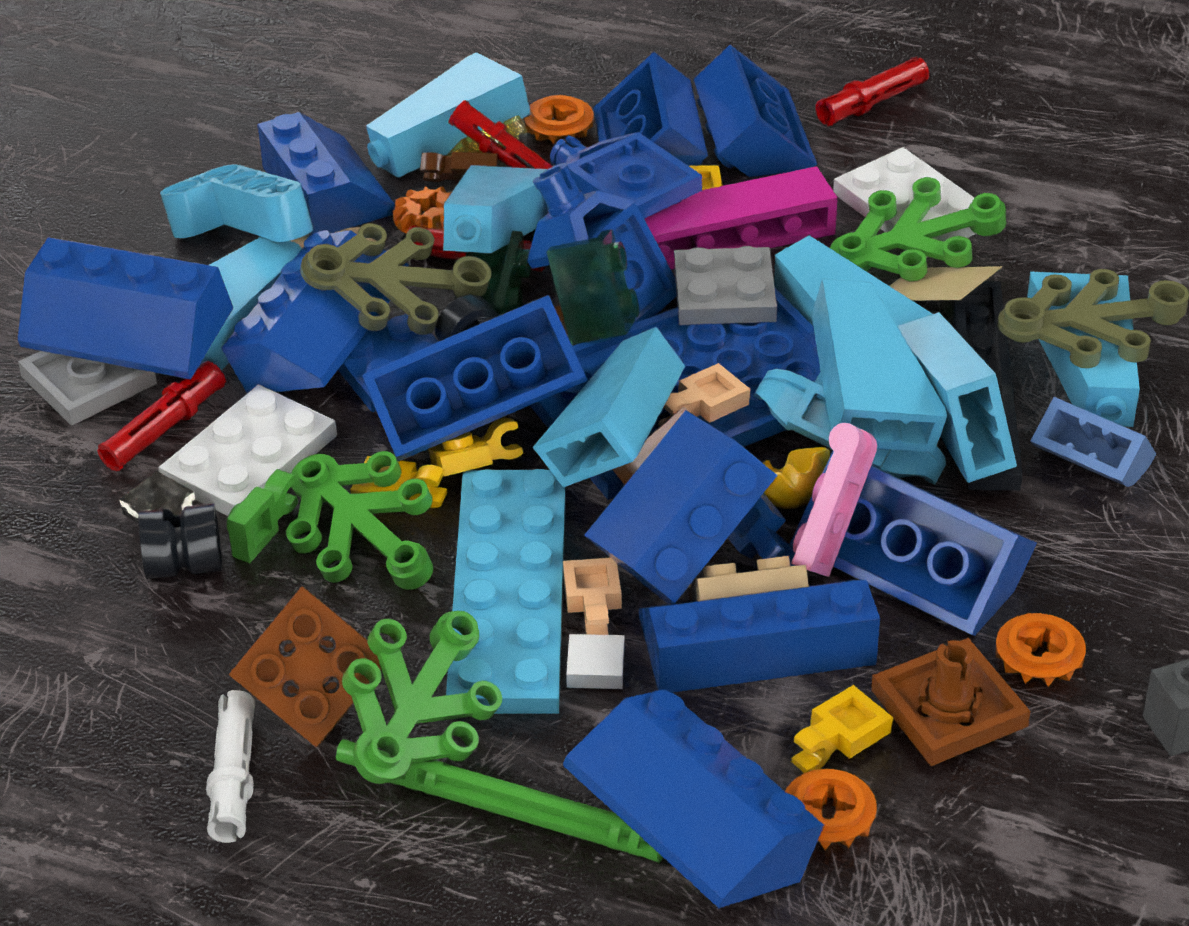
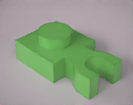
(257, 516)

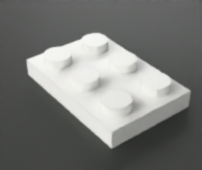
(897, 174)
(247, 447)

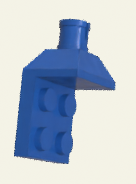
(629, 169)
(584, 216)

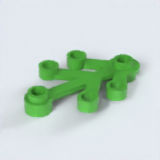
(867, 249)
(321, 480)
(414, 700)

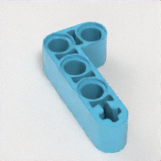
(240, 199)

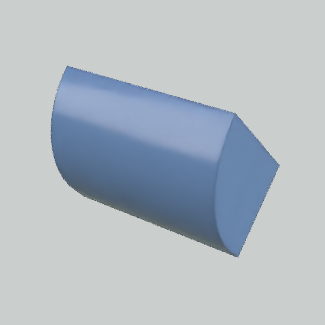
(1093, 443)

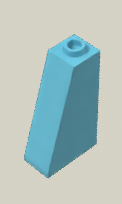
(422, 119)
(490, 206)
(806, 262)
(246, 276)
(871, 370)
(1113, 384)
(969, 390)
(612, 411)

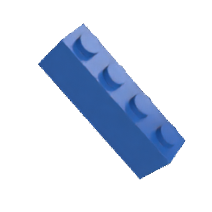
(122, 307)
(297, 331)
(473, 378)
(930, 552)
(761, 635)
(696, 799)

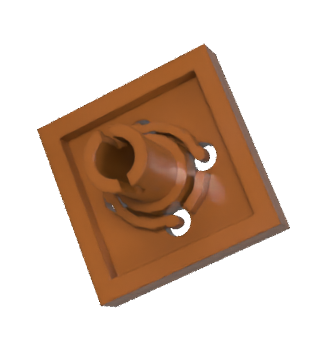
(310, 666)
(944, 689)

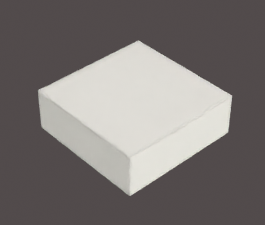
(595, 661)

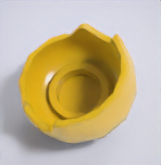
(797, 478)

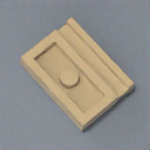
(724, 581)

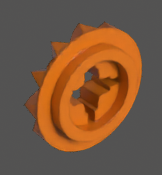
(571, 116)
(409, 209)
(1027, 633)
(851, 796)

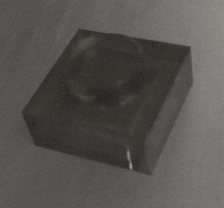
(156, 493)

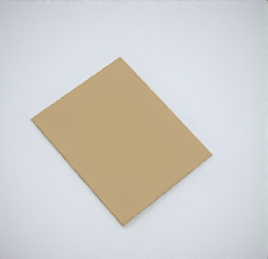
(944, 283)

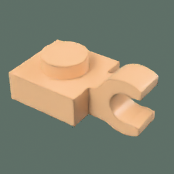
(709, 394)
(594, 589)

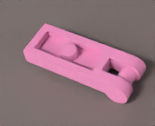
(835, 498)

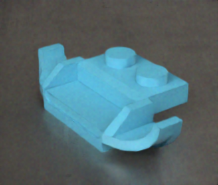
(802, 408)

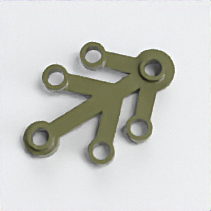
(334, 269)
(1031, 319)

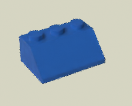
(659, 106)
(751, 117)
(331, 174)
(680, 506)

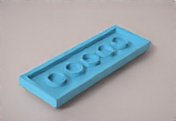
(511, 586)

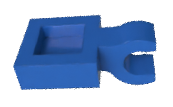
(758, 532)

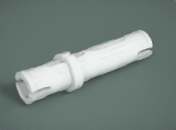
(230, 780)

